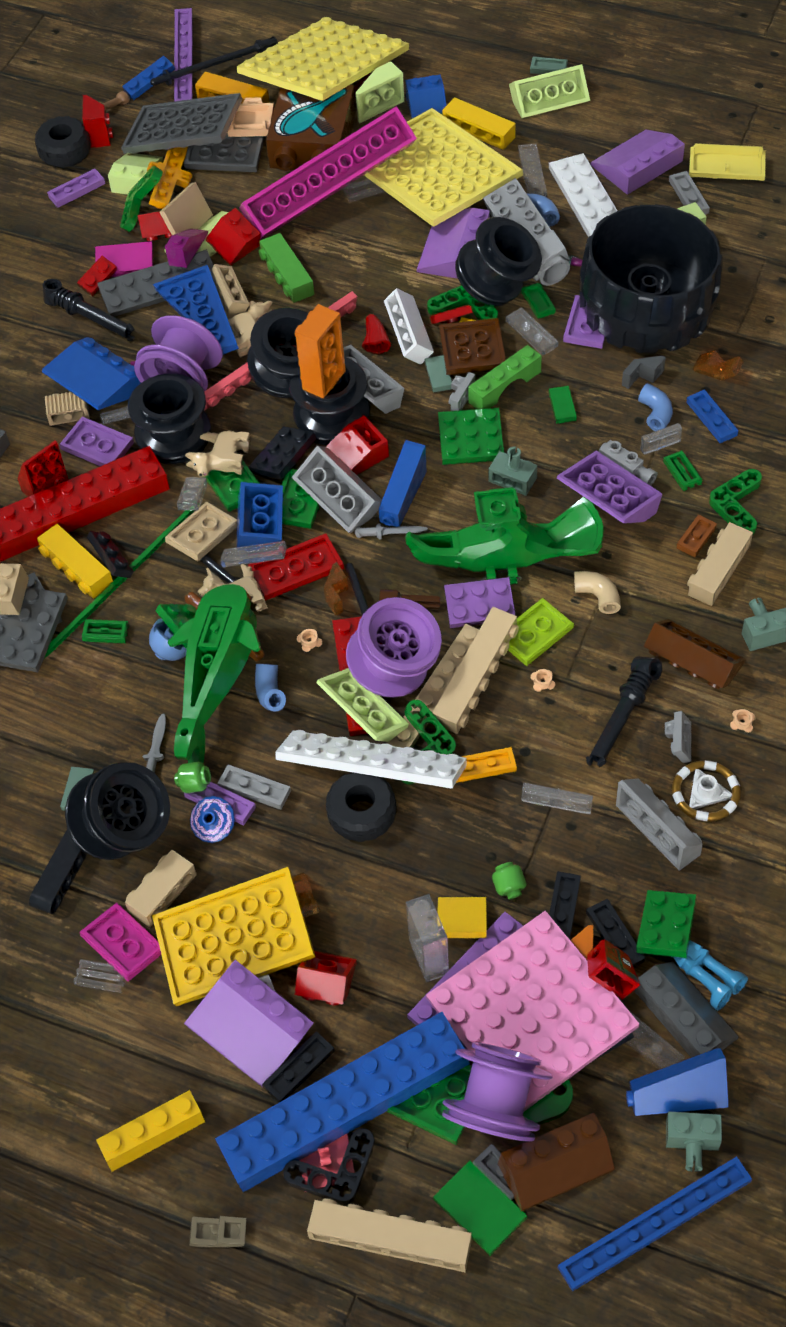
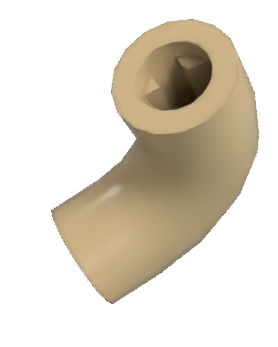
(601, 587)

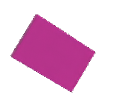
(127, 257)
(122, 941)

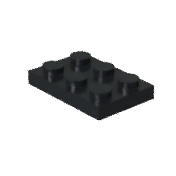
(282, 452)

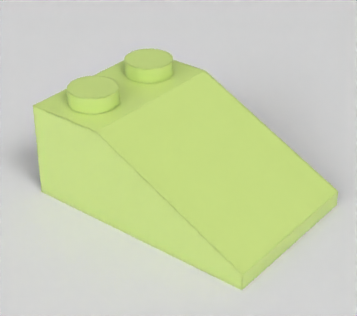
(380, 92)
(129, 171)

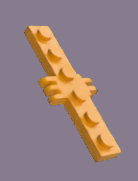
(171, 176)

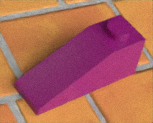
(183, 246)

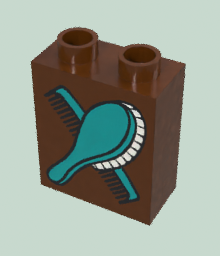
(308, 126)

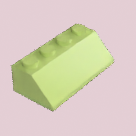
(550, 91)

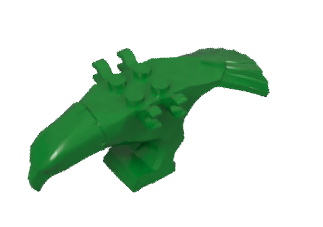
(507, 539)

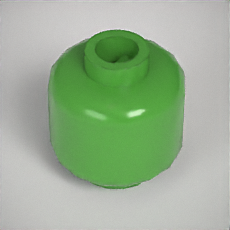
(192, 777)
(509, 880)

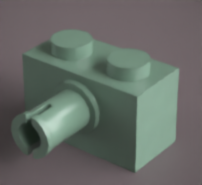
(511, 471)
(765, 627)
(693, 1133)

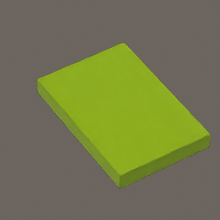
(538, 631)

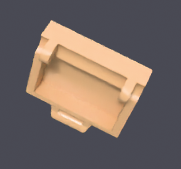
(252, 118)

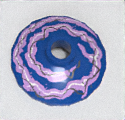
(222, 820)

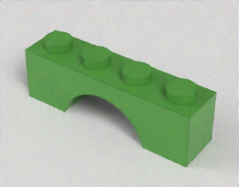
(487, 390)

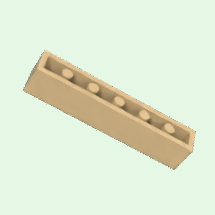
(475, 669)
(390, 1235)

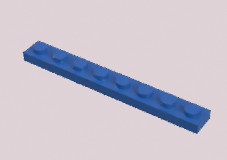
(654, 1223)

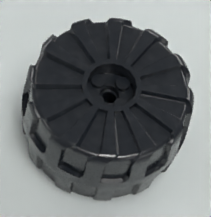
(650, 278)

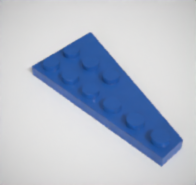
(197, 298)

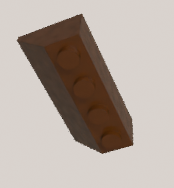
(693, 653)
(556, 1162)

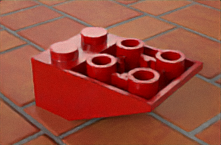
(360, 445)
(42, 470)

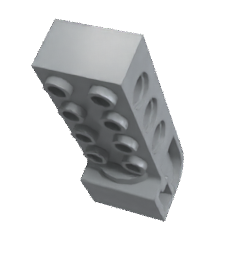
(513, 203)

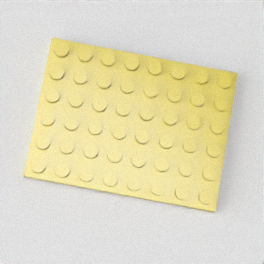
(323, 58)
(442, 169)

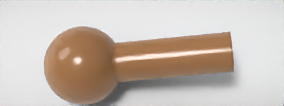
(121, 98)

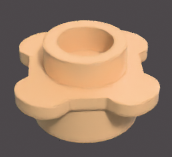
(309, 634)
(539, 675)
(744, 715)

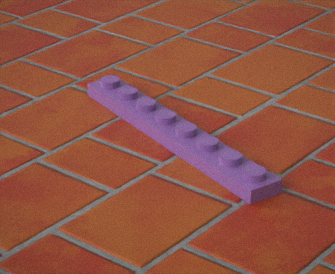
(183, 53)

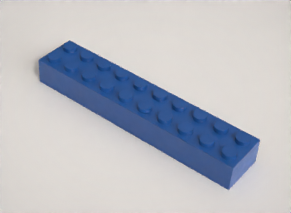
(342, 1101)

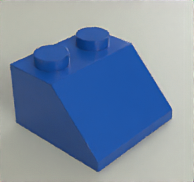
(425, 94)

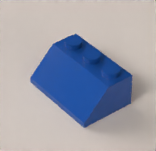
(259, 514)

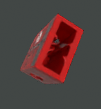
(612, 969)

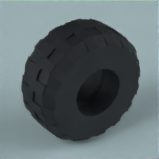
(62, 142)
(364, 824)

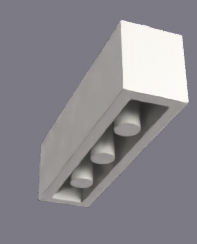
(408, 326)

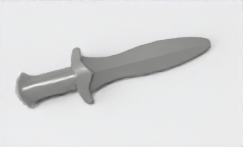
(379, 531)
(154, 754)

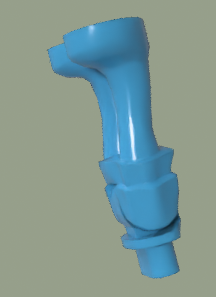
(720, 993)

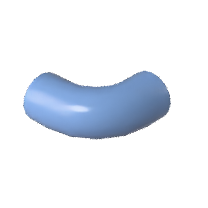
(546, 208)
(660, 406)
(267, 687)

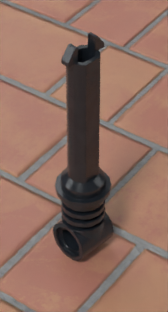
(73, 302)
(632, 693)

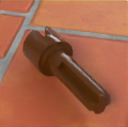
(427, 602)

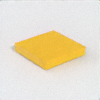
(463, 916)

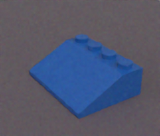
(93, 373)

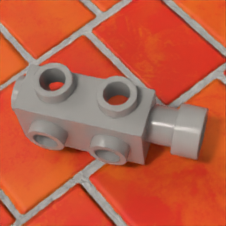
(622, 458)

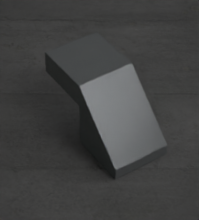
(646, 368)

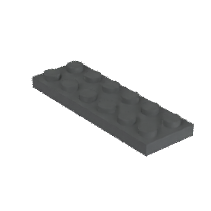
(136, 288)

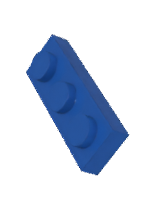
(141, 82)
(712, 416)

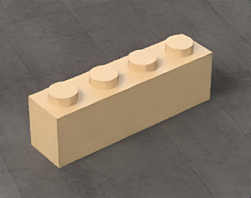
(719, 564)

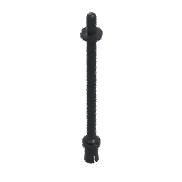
(259, 46)

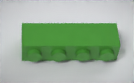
(286, 267)

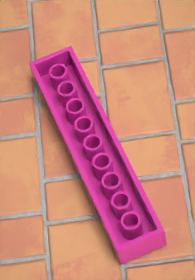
(328, 172)

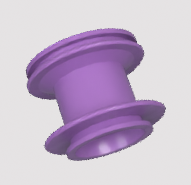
(180, 348)
(404, 631)
(496, 1092)

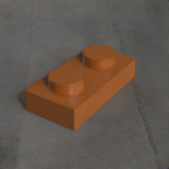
(696, 536)

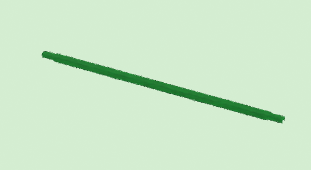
(115, 584)

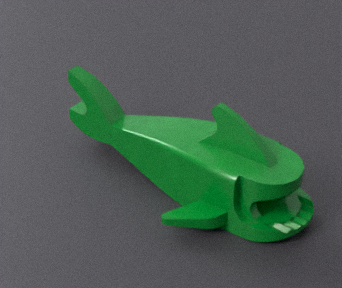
(216, 653)

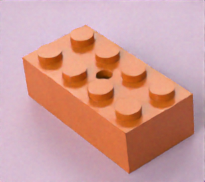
(320, 350)

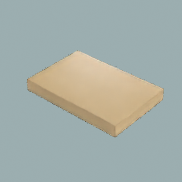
(186, 210)
(201, 531)

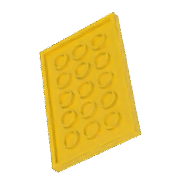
(249, 923)

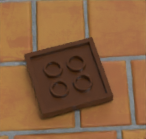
(471, 346)

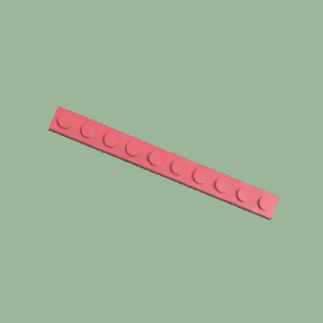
(242, 375)

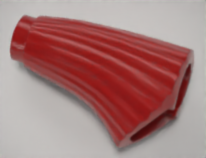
(376, 336)

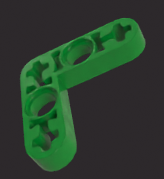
(135, 196)
(441, 304)
(730, 499)
(432, 746)

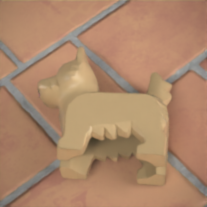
(243, 324)
(224, 453)
(247, 582)

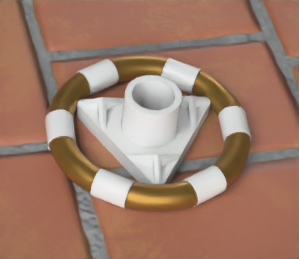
(706, 791)

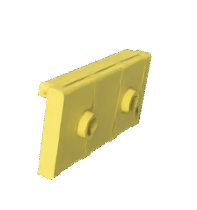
(727, 162)

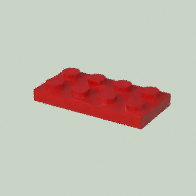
(299, 567)

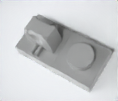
(460, 385)
(680, 731)

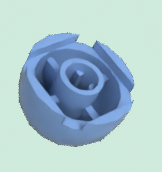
(158, 641)

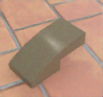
(217, 1232)

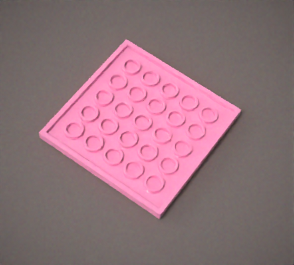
(535, 1000)

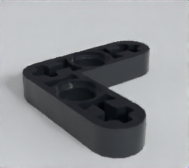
(343, 1176)

